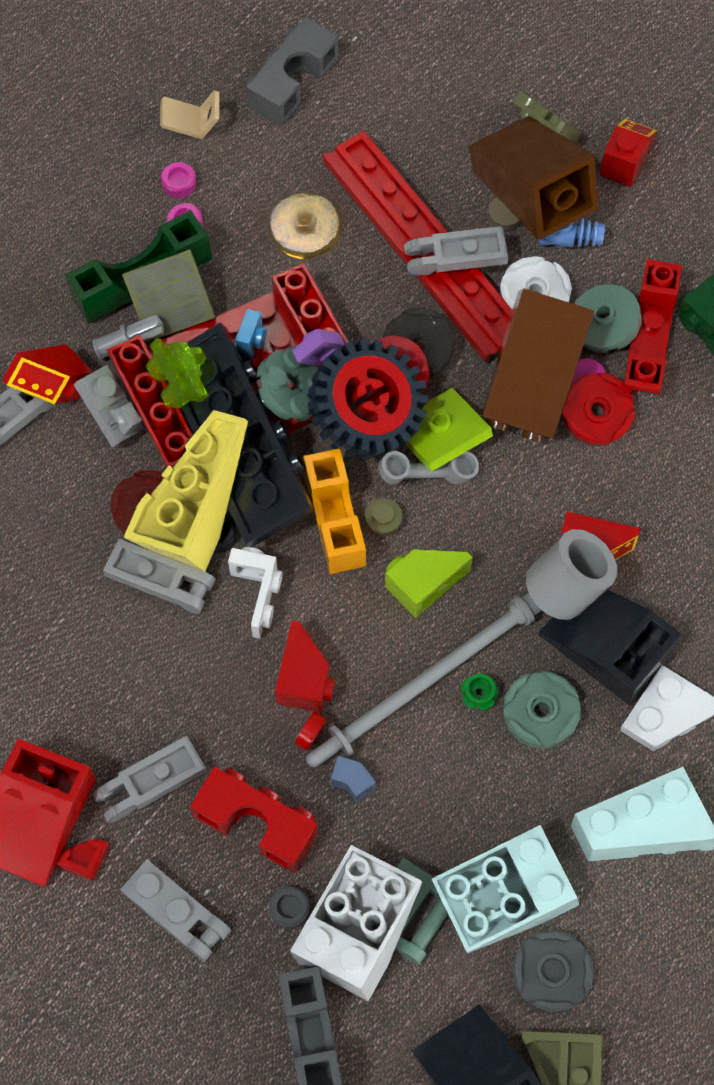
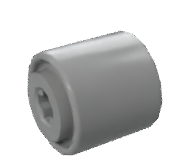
(571, 574)

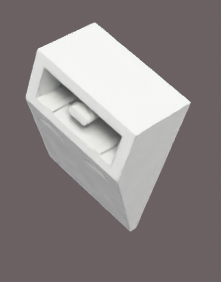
(357, 922)

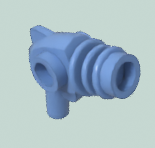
(566, 236)

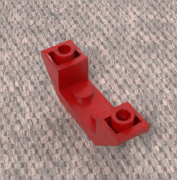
(648, 349)

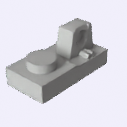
(109, 406)

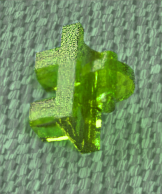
(181, 369)

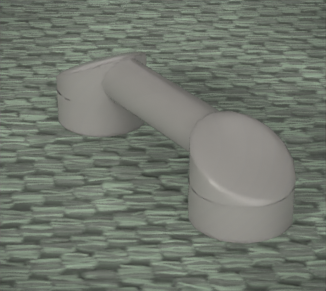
(396, 466)

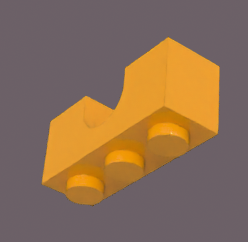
(334, 512)

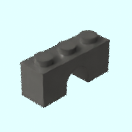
(305, 49)
(309, 1027)

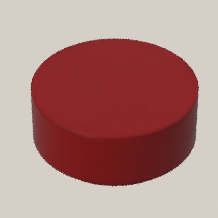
(310, 731)

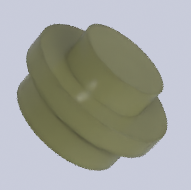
(383, 516)

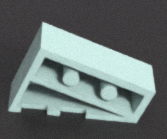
(646, 820)

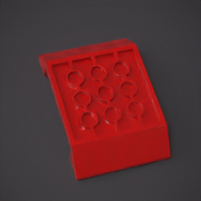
(288, 315)

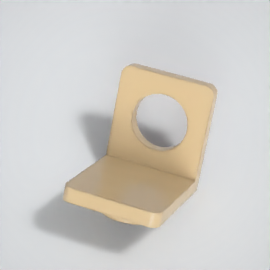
(188, 118)

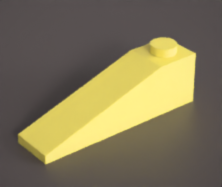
(191, 502)

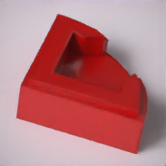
(84, 858)

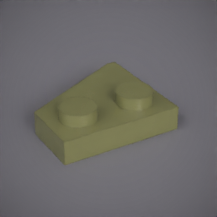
(537, 111)

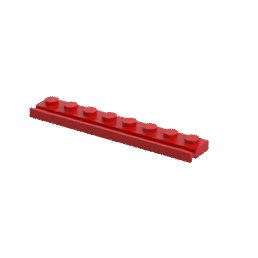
(403, 216)

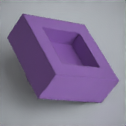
(317, 347)

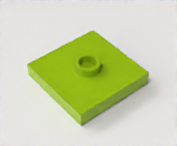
(447, 430)

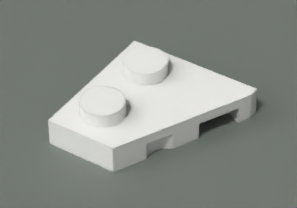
(667, 709)

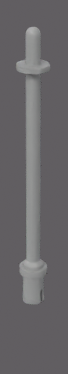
(520, 612)

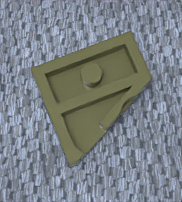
(566, 1057)

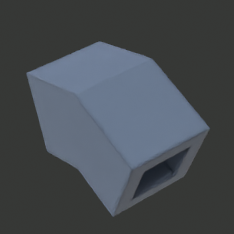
(353, 778)

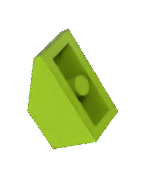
(425, 576)

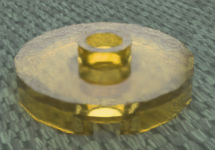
(308, 239)

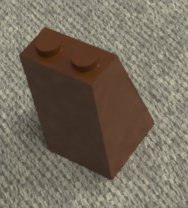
(537, 175)
(536, 364)

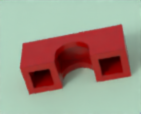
(228, 798)

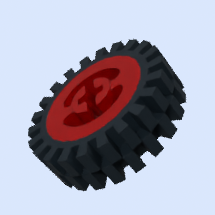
(365, 371)

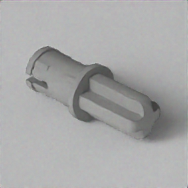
(147, 328)

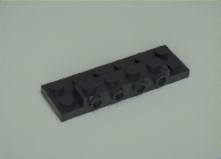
(268, 476)

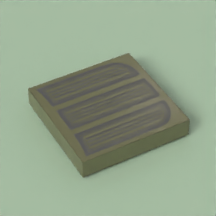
(171, 291)

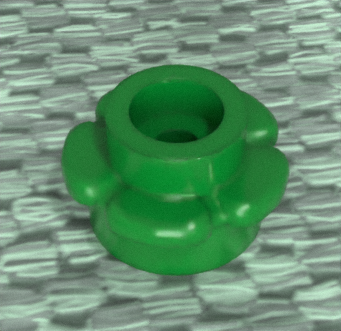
(481, 682)

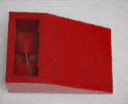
(39, 809)

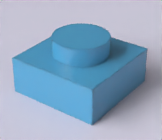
(250, 335)

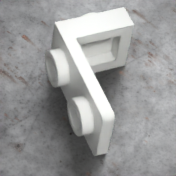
(255, 565)

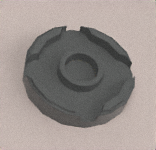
(552, 972)

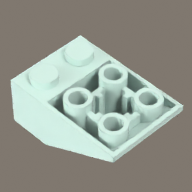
(506, 890)

